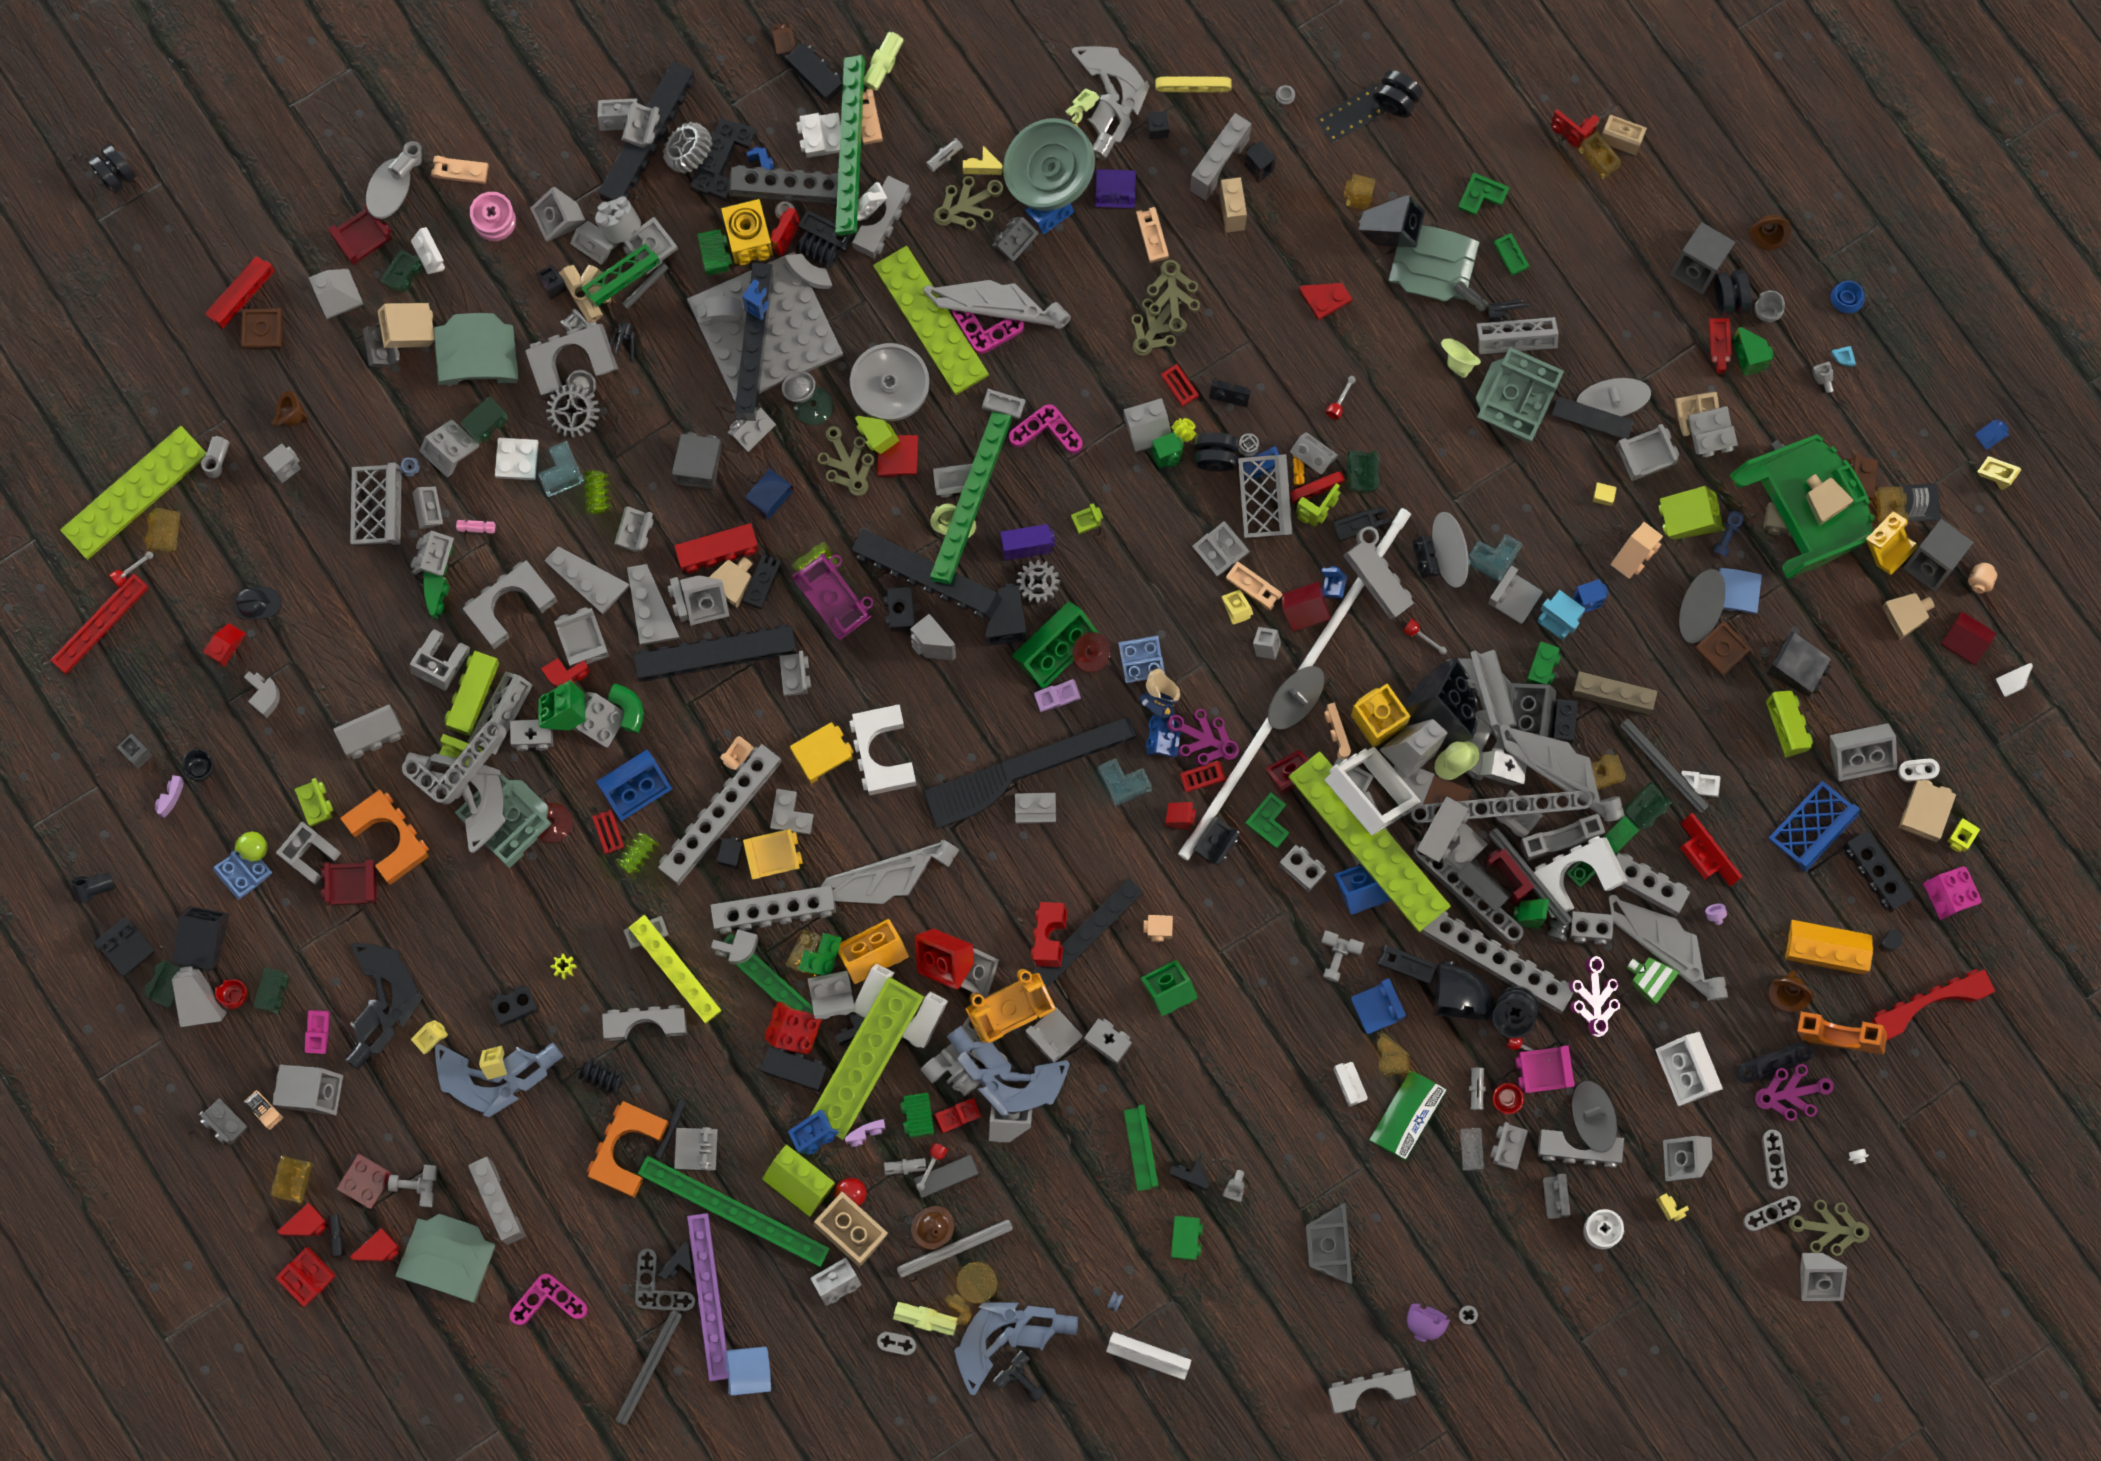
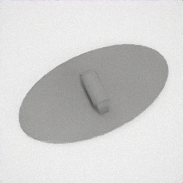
(385, 192)
(1616, 396)
(1450, 549)

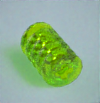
(596, 491)
(636, 853)

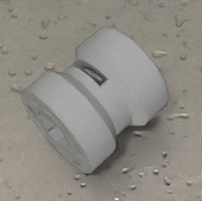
(1248, 449)

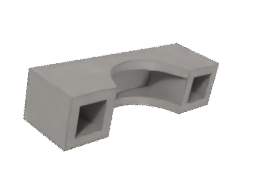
(870, 238)
(1563, 838)
(618, 1025)
(1553, 1145)
(1397, 1385)

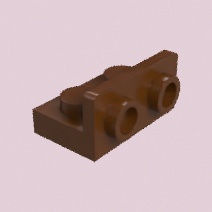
(1866, 472)

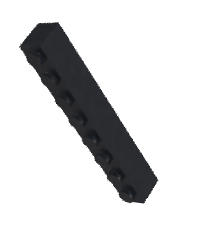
(634, 159)
(753, 349)
(918, 571)
(715, 653)

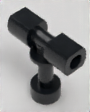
(1015, 1372)

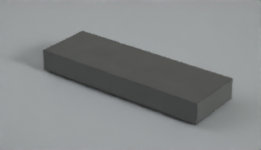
(948, 1176)

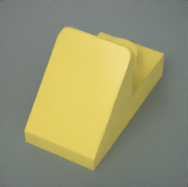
(988, 166)
(1999, 471)
(1237, 607)
(492, 1062)

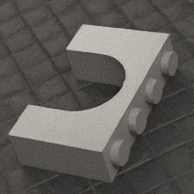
(1231, 140)
(544, 356)
(521, 579)
(489, 1185)

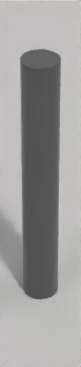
(644, 286)

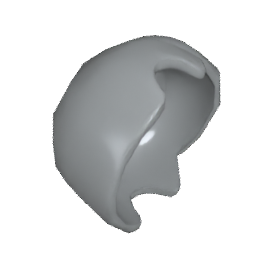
(1769, 306)
(583, 378)

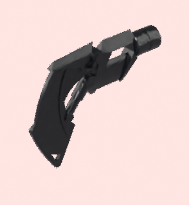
(383, 964)

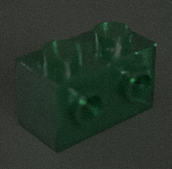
(484, 420)
(271, 991)

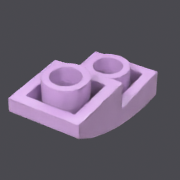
(166, 802)
(858, 1136)

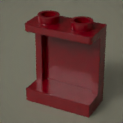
(360, 235)
(1512, 872)
(349, 883)

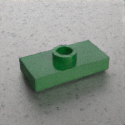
(1511, 254)

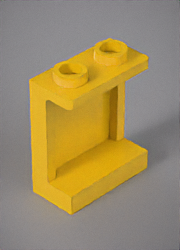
(1890, 543)
(821, 751)
(772, 853)

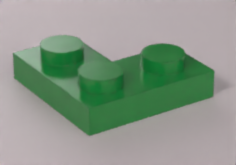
(1482, 189)
(1264, 822)
(823, 960)

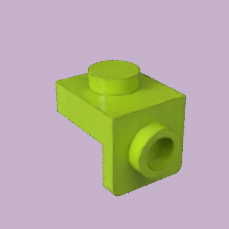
(1087, 519)

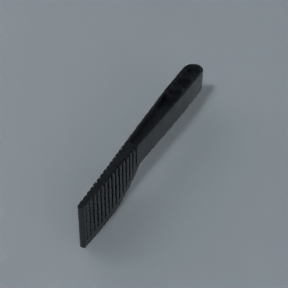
(980, 790)

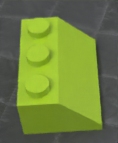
(1789, 723)
(798, 1180)

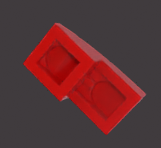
(957, 1116)

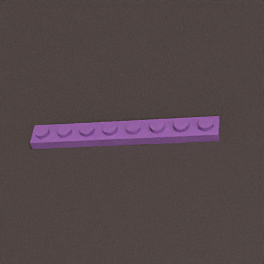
(708, 1296)

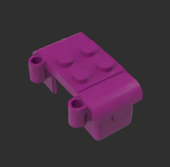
(832, 596)

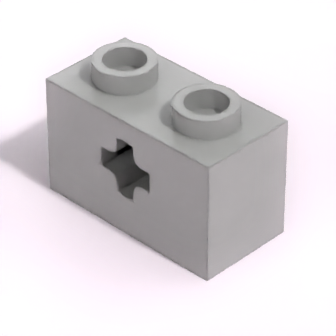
(523, 728)
(1503, 767)
(1112, 1051)

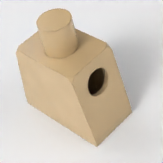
(1826, 498)
(734, 579)
(1907, 613)

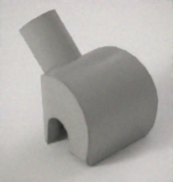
(1824, 375)
(1235, 1187)

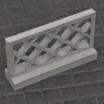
(1283, 496)
(392, 504)

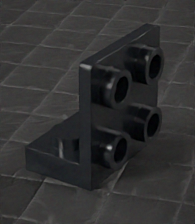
(124, 946)

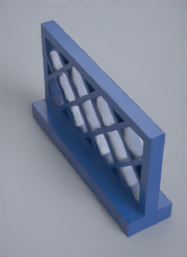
(1830, 833)

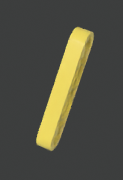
(1193, 84)

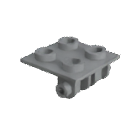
(696, 1148)

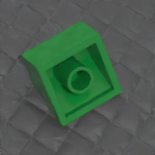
(1752, 352)
(1169, 987)

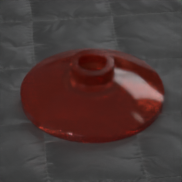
(1099, 652)
(562, 824)

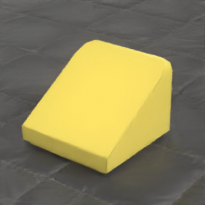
(1604, 494)

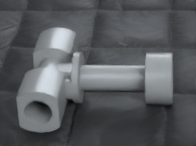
(1340, 947)
(423, 1185)

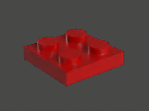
(785, 231)

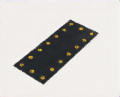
(1350, 114)

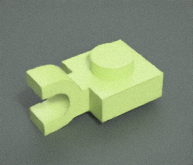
(1083, 102)

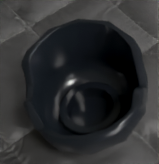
(197, 765)

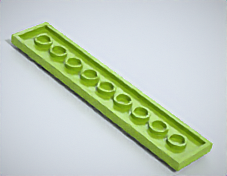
(1376, 853)

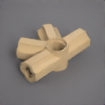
(575, 282)

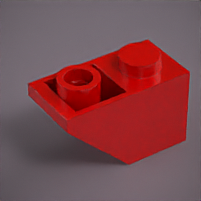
(1180, 815)

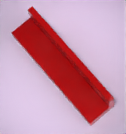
(240, 292)

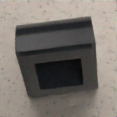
(1891, 941)

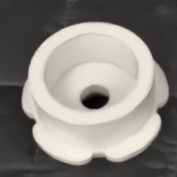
(1858, 1156)

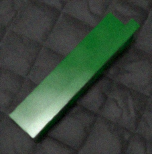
(623, 279)
(1141, 1148)

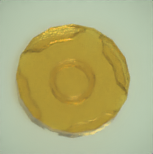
(976, 1282)

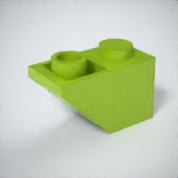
(878, 433)

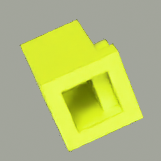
(1966, 830)

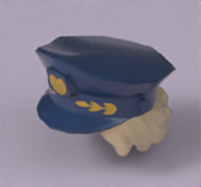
(1160, 694)

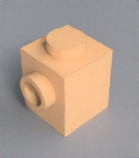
(1158, 927)

